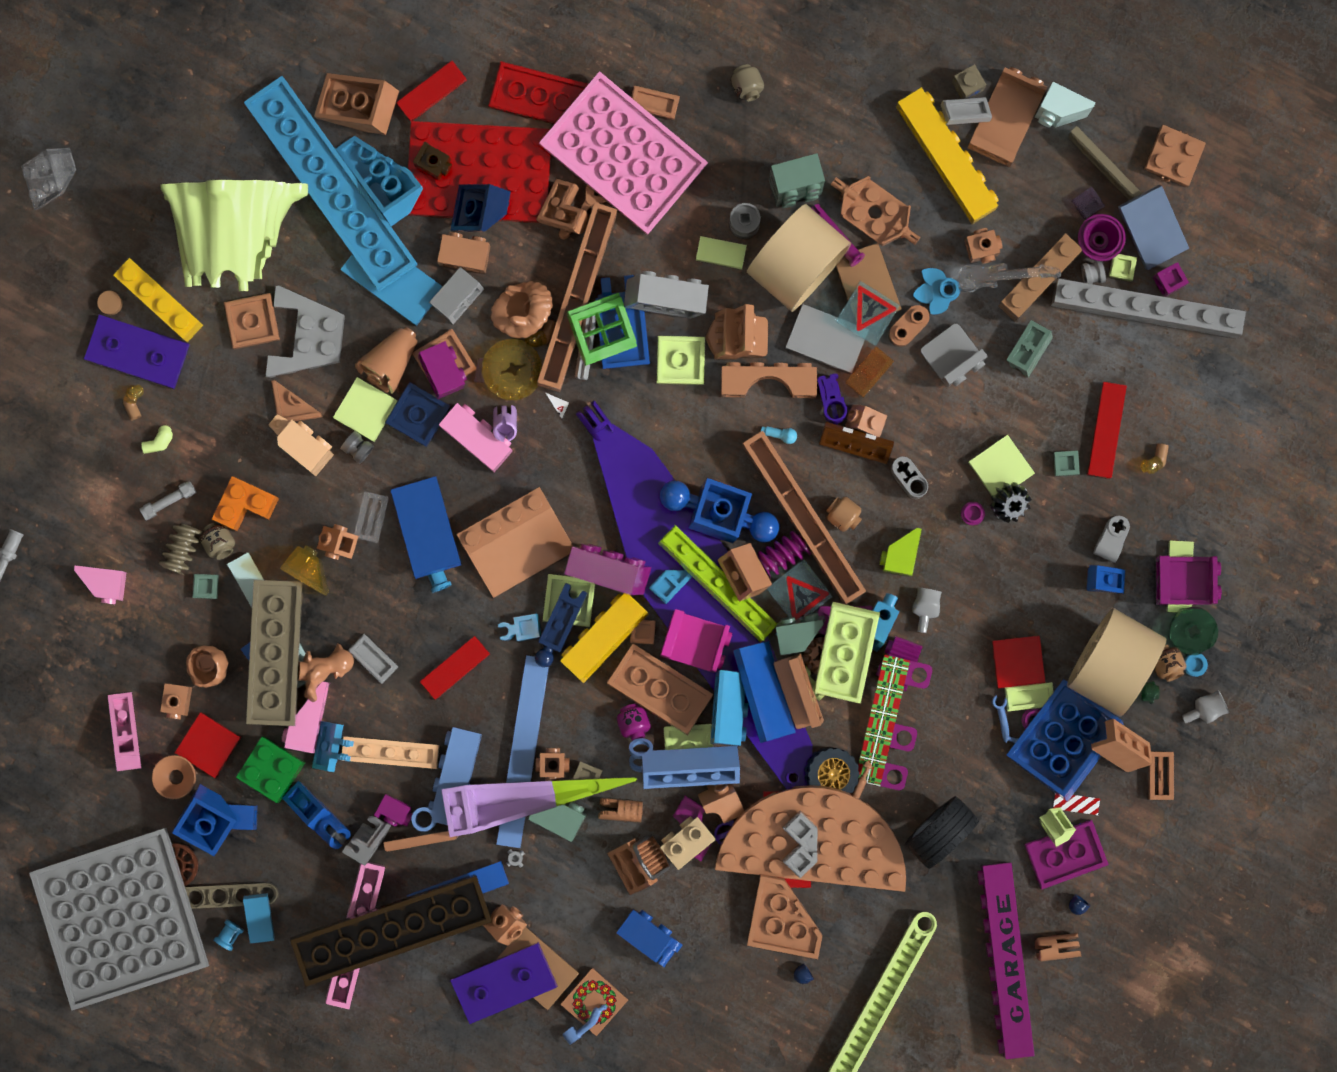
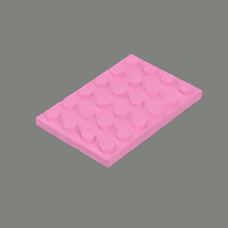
(623, 153)

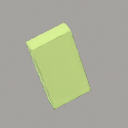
(721, 252)
(1028, 696)

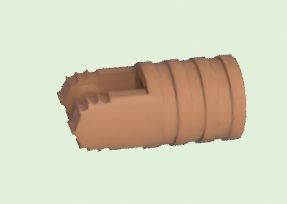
(627, 810)

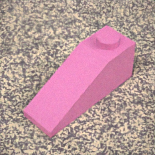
(308, 720)
(124, 731)

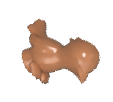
(317, 669)

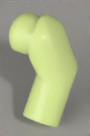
(160, 442)

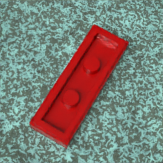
(431, 91)
(455, 667)

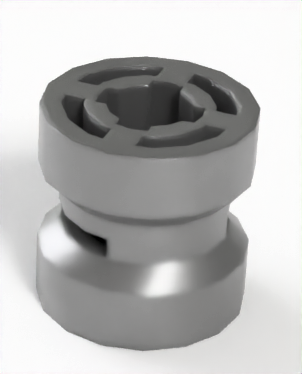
(357, 447)

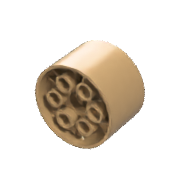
(798, 257)
(1116, 662)

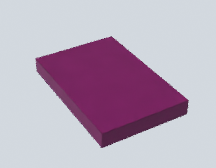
(1068, 860)

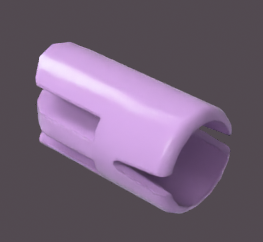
(505, 423)

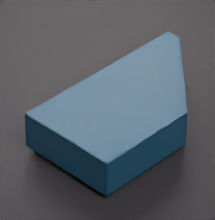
(669, 584)

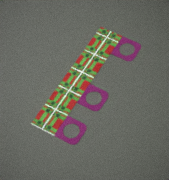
(881, 727)

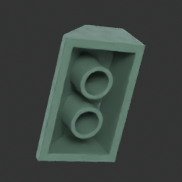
(561, 820)

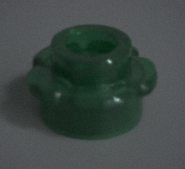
(1150, 692)

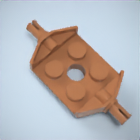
(866, 194)

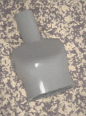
(926, 607)
(1207, 708)

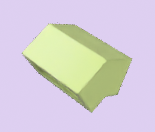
(1057, 826)

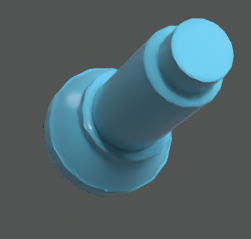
(786, 435)

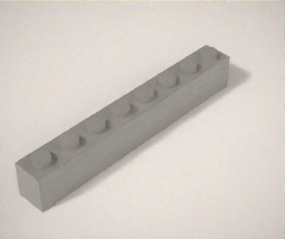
(1148, 308)

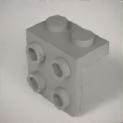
(953, 356)

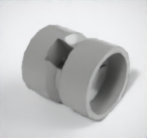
(744, 220)

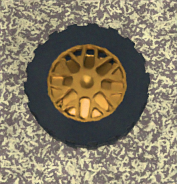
(832, 769)

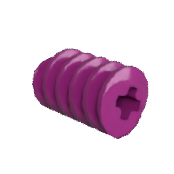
(783, 553)

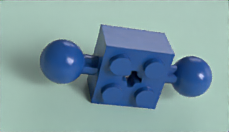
(733, 506)

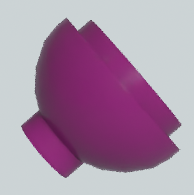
(1109, 230)

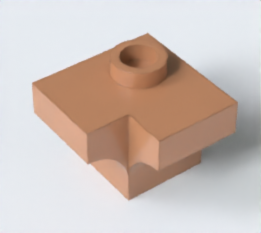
(721, 800)

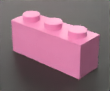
(476, 436)

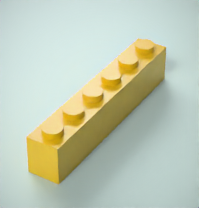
(947, 156)

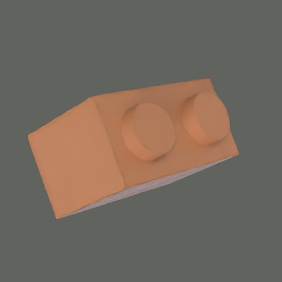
(465, 253)
(744, 572)

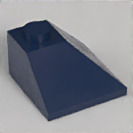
(479, 207)

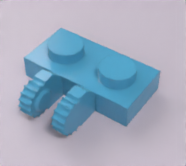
(328, 746)

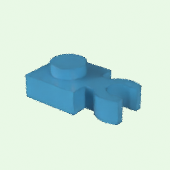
(524, 628)

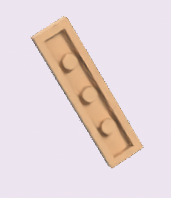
(392, 752)

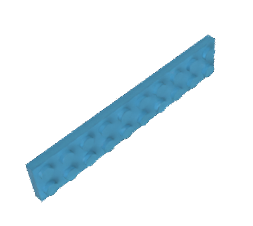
(330, 183)

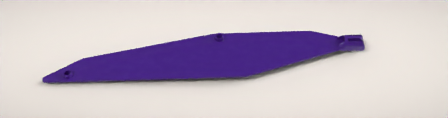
(634, 486)

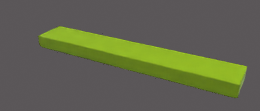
(716, 583)

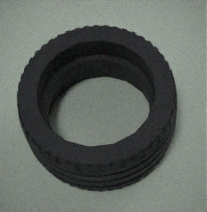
(942, 832)

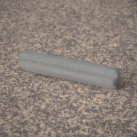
(581, 370)

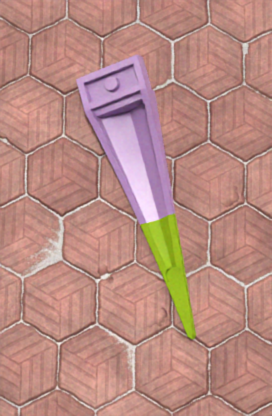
(488, 805)

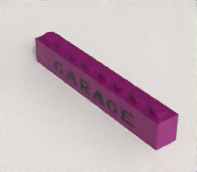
(1007, 960)

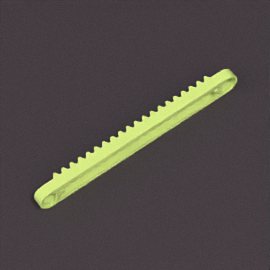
(884, 996)

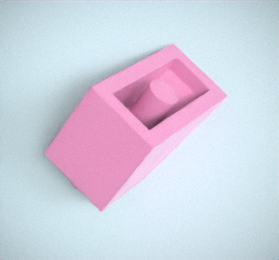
(103, 583)

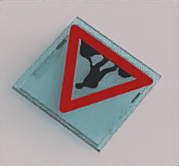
(867, 313)
(799, 591)

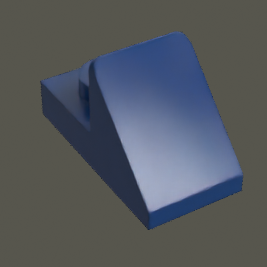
(1105, 579)

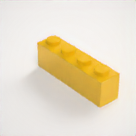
(158, 300)
(604, 636)

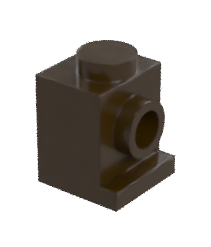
(436, 170)

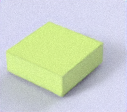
(1123, 267)

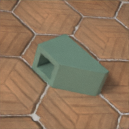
(797, 634)

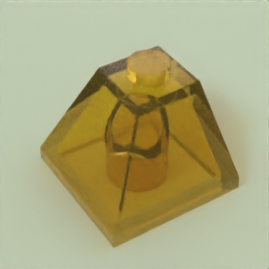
(307, 568)

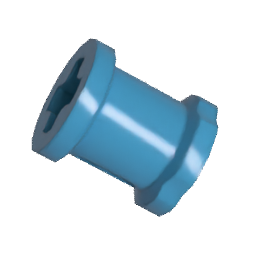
(438, 581)
(228, 935)

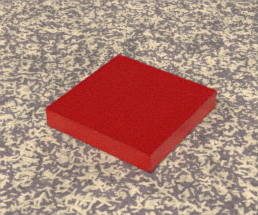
(1018, 662)
(208, 745)

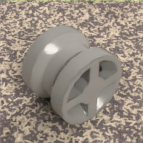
(1093, 272)

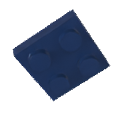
(418, 414)

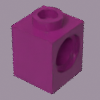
(1170, 280)

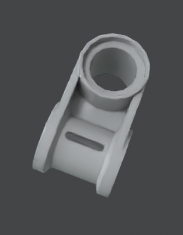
(1110, 542)

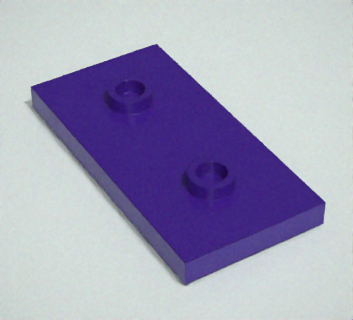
(136, 351)
(504, 983)

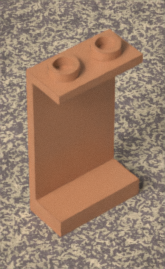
(1012, 111)

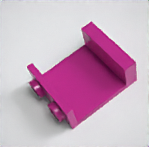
(695, 642)

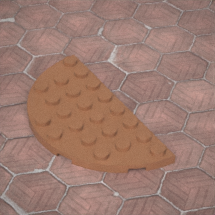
(852, 840)

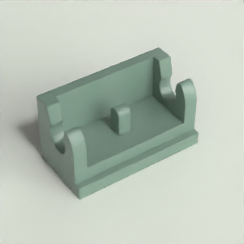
(1030, 348)

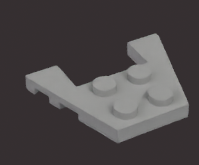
(316, 336)

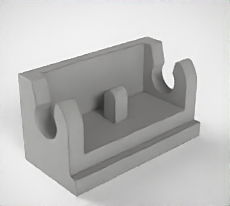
(456, 295)
(367, 840)

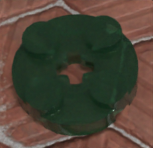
(1199, 642)

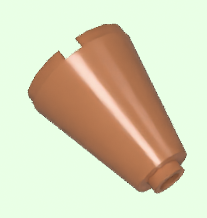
(388, 360)

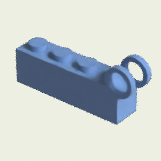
(686, 766)
(456, 771)

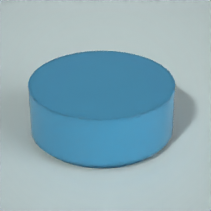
(1196, 665)

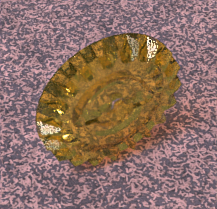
(498, 359)

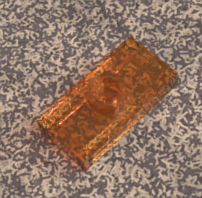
(869, 372)

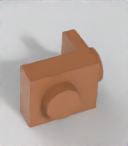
(866, 420)

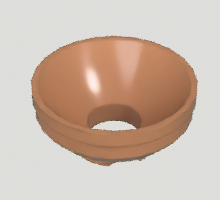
(162, 772)

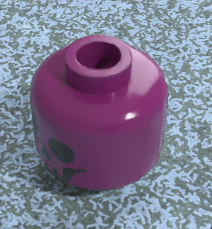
(633, 722)

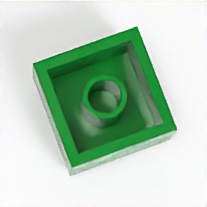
(270, 769)

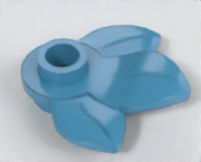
(933, 290)

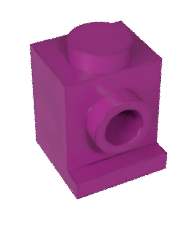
(394, 811)

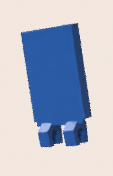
(632, 357)

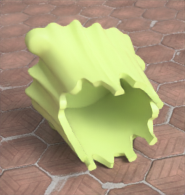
(228, 225)

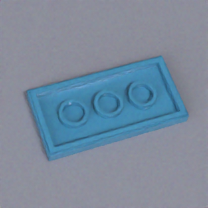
(406, 295)

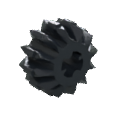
(1010, 502)

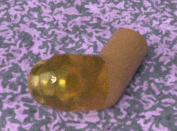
(542, 337)
(130, 399)
(1158, 461)

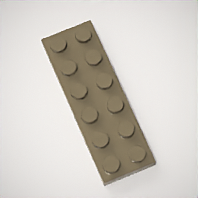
(274, 653)

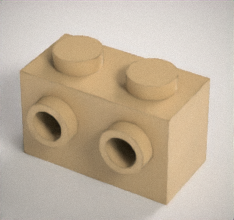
(687, 842)

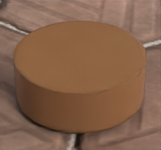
(109, 303)

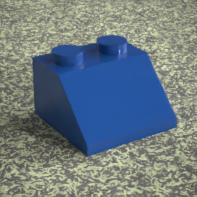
(205, 820)

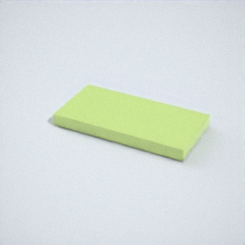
(846, 652)

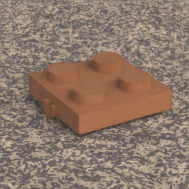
(1174, 156)

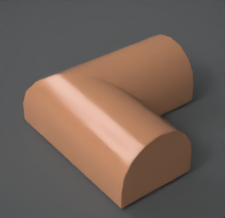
(558, 209)

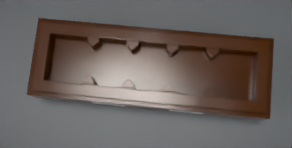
(856, 442)

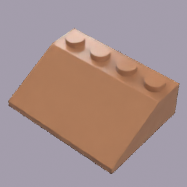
(516, 542)

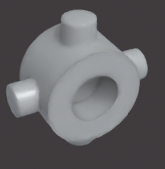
(515, 858)

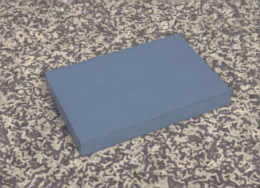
(1153, 227)

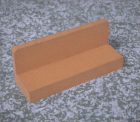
(798, 692)
(1123, 747)

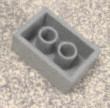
(666, 295)

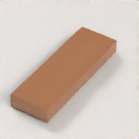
(418, 841)

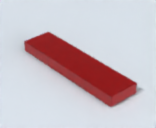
(1107, 430)

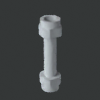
(185, 490)

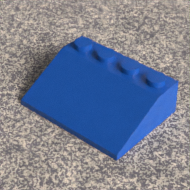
(1060, 739)

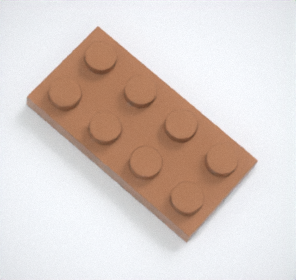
(660, 689)

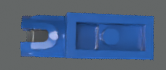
(316, 815)

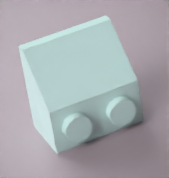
(1062, 107)

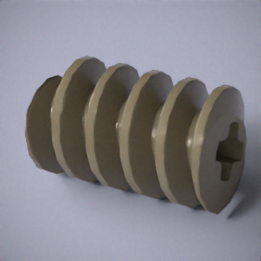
(180, 548)

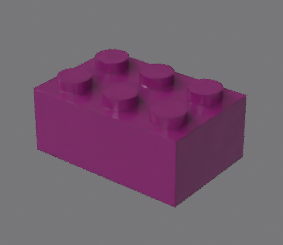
(608, 569)

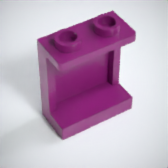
(1187, 580)

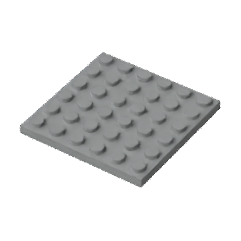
(119, 919)

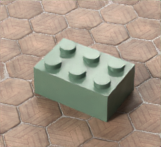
(796, 180)

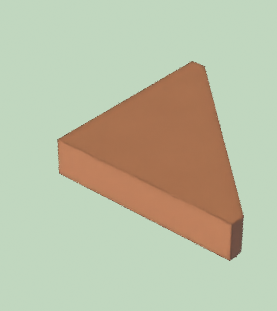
(291, 406)

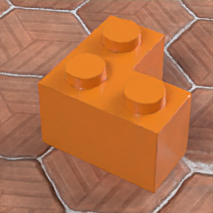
(242, 497)

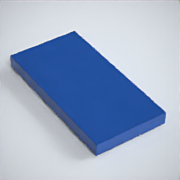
(425, 527)
(764, 692)

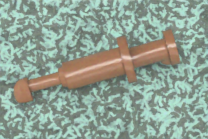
(862, 781)

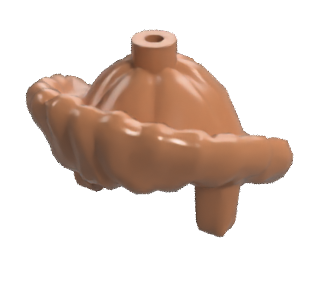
(522, 309)

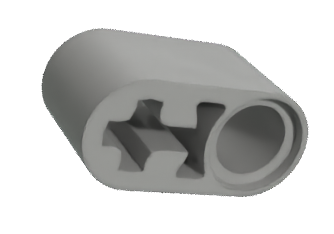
(900, 477)

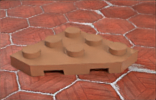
(781, 921)

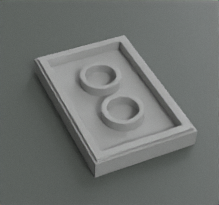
(824, 340)

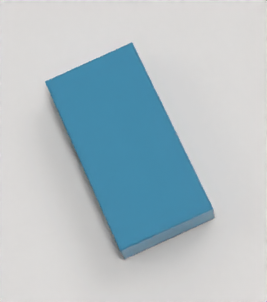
(258, 918)

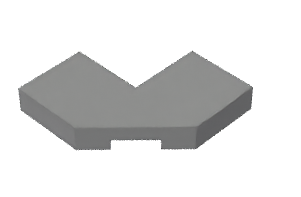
(805, 834)

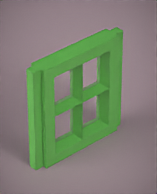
(594, 308)

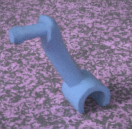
(1003, 720)
(572, 1034)

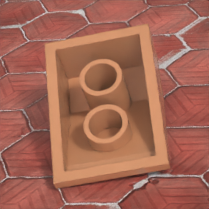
(357, 103)

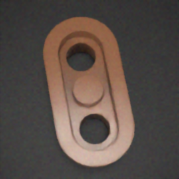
(909, 325)

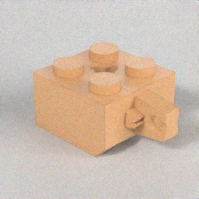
(298, 443)

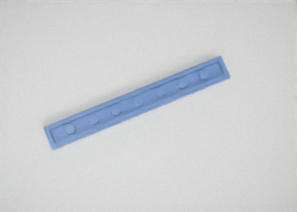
(524, 742)

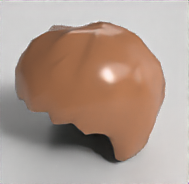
(206, 666)

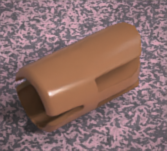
(1052, 948)

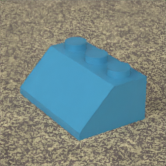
(728, 709)

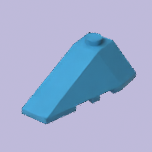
(386, 182)

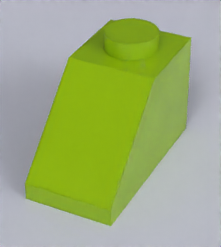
(902, 554)

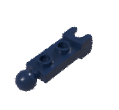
(559, 625)

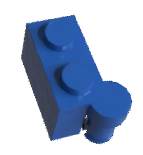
(649, 938)

